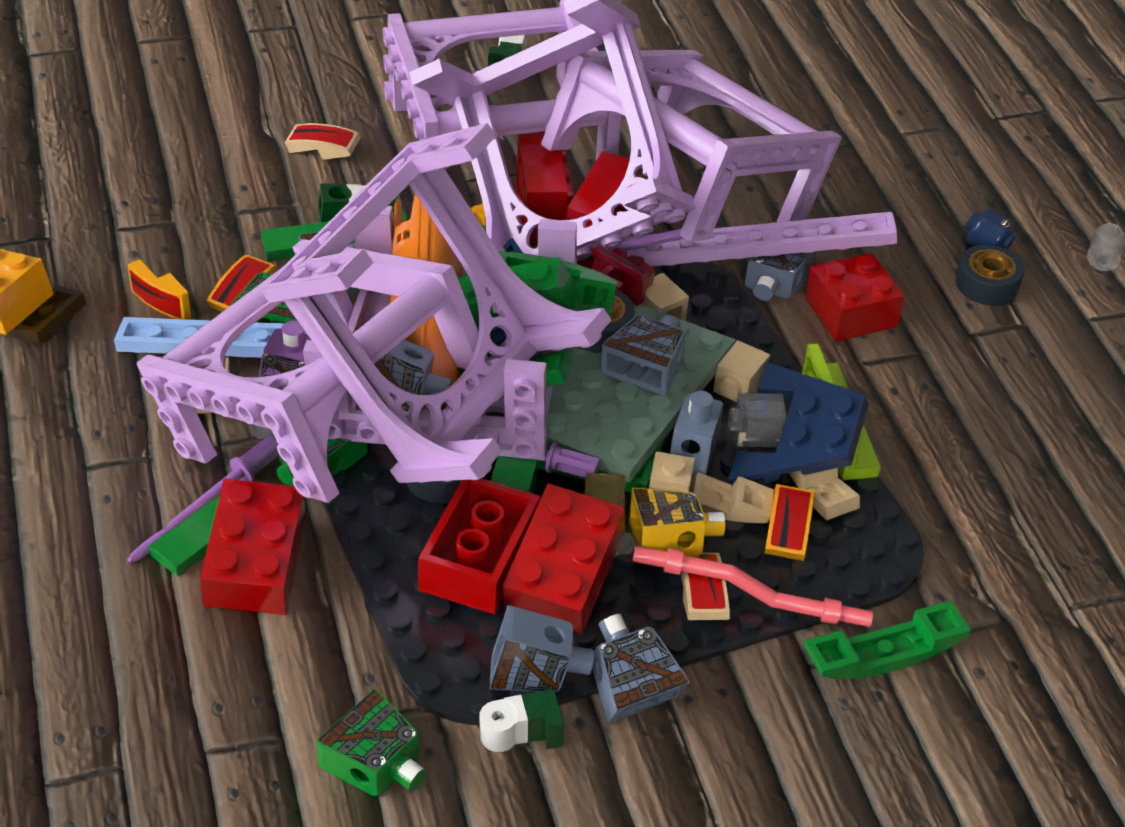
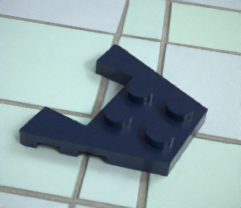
(817, 432)

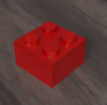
(854, 296)

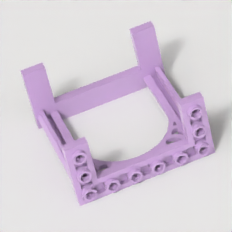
(429, 39)
(683, 88)
(647, 200)
(524, 315)
(526, 392)
(302, 411)

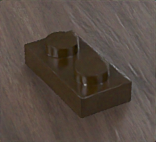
(50, 316)

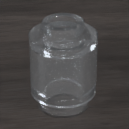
(1106, 247)

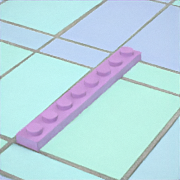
(775, 239)

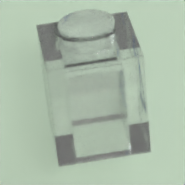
(758, 419)

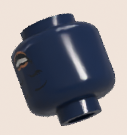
(990, 229)

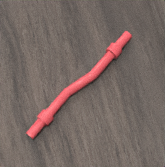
(828, 610)

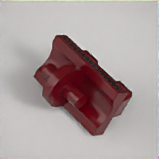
(630, 278)

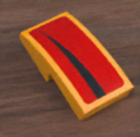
(236, 280)
(160, 293)
(789, 522)

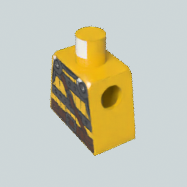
(672, 521)

